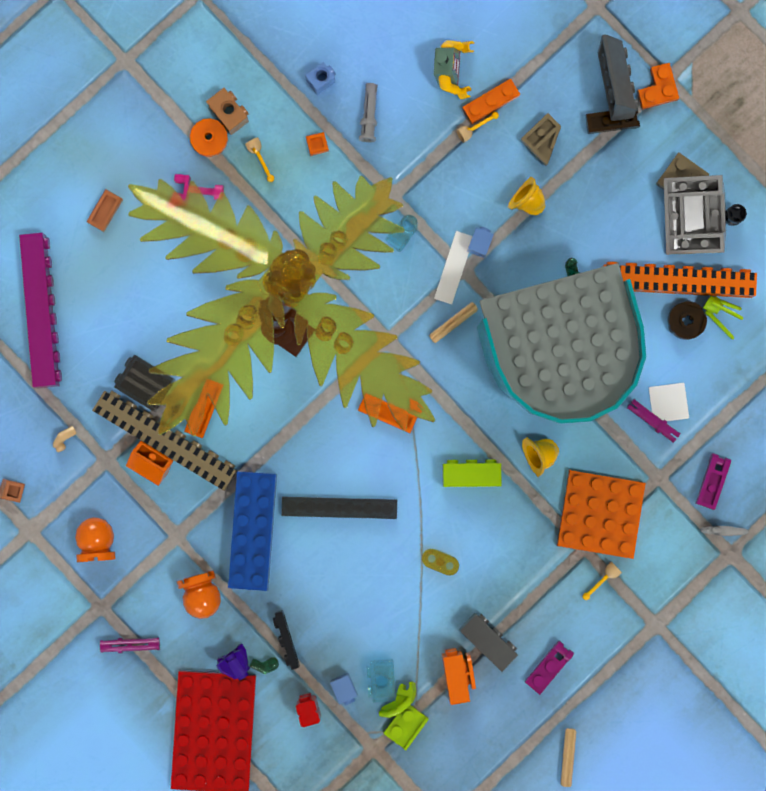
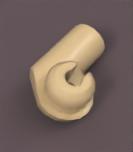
(59, 441)

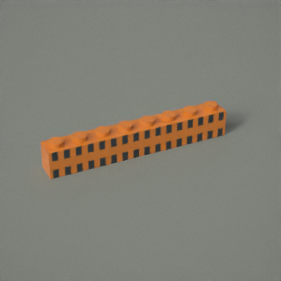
(690, 281)

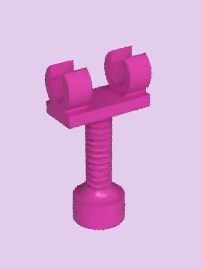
(185, 179)

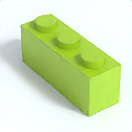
(472, 474)

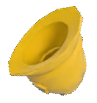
(528, 198)
(540, 454)

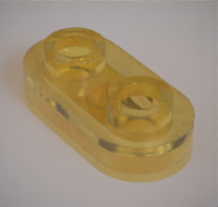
(440, 562)

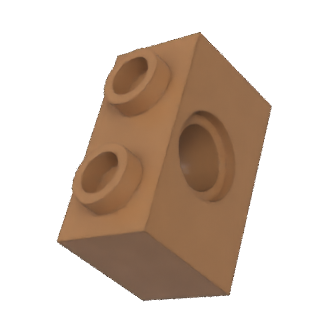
(232, 121)

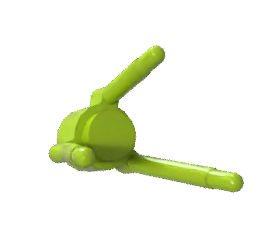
(714, 305)

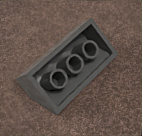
(616, 78)

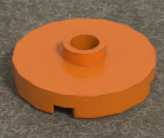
(215, 144)

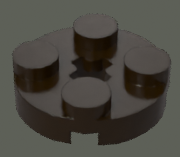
(696, 315)

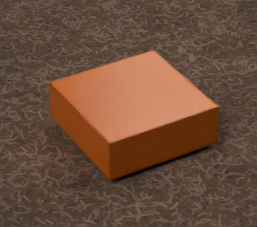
(317, 144)

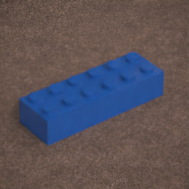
(252, 531)

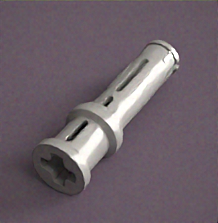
(368, 121)

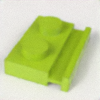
(406, 727)

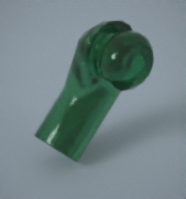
(571, 267)
(266, 666)

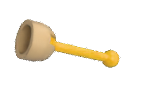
(466, 133)
(254, 146)
(611, 572)

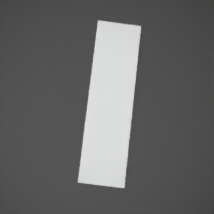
(453, 268)

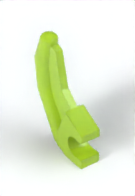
(403, 701)

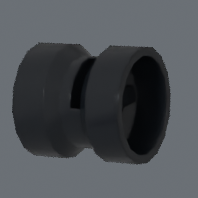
(738, 212)

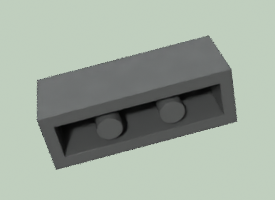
(489, 641)

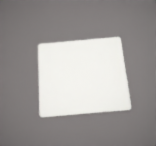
(669, 401)

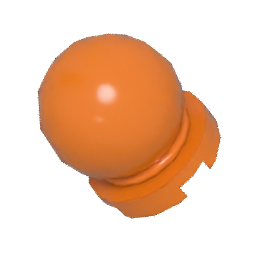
(94, 539)
(200, 595)

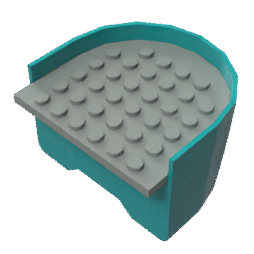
(566, 344)

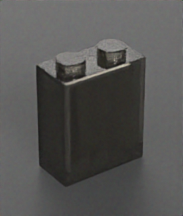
(139, 383)

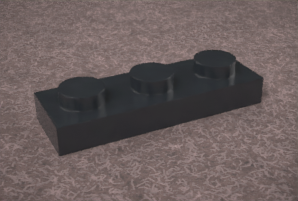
(286, 640)

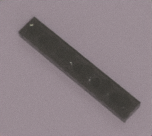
(339, 507)

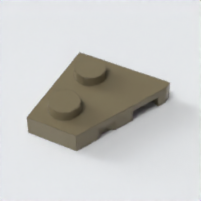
(542, 138)

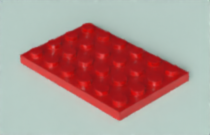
(213, 732)

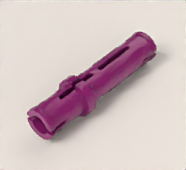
(660, 425)
(106, 646)

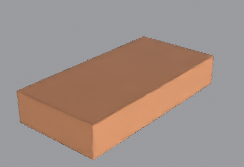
(104, 210)

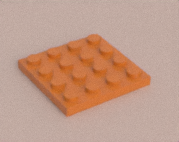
(601, 514)

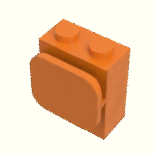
(458, 675)

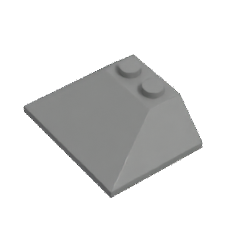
(695, 214)

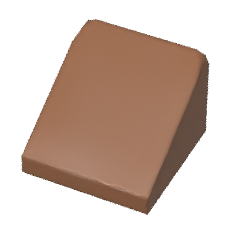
(11, 490)

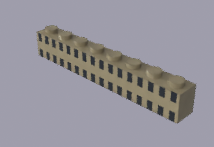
(169, 443)

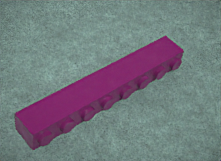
(39, 310)

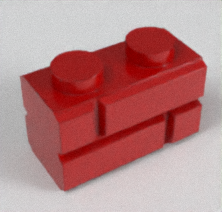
(308, 710)

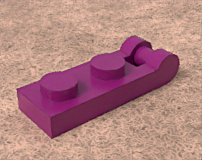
(713, 482)
(548, 668)

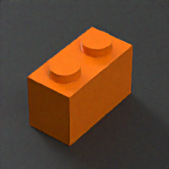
(149, 463)

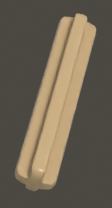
(453, 322)
(568, 757)

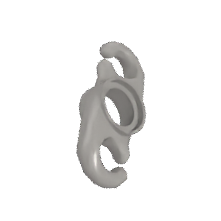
(724, 530)

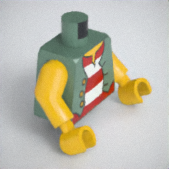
(447, 66)

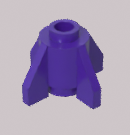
(234, 663)

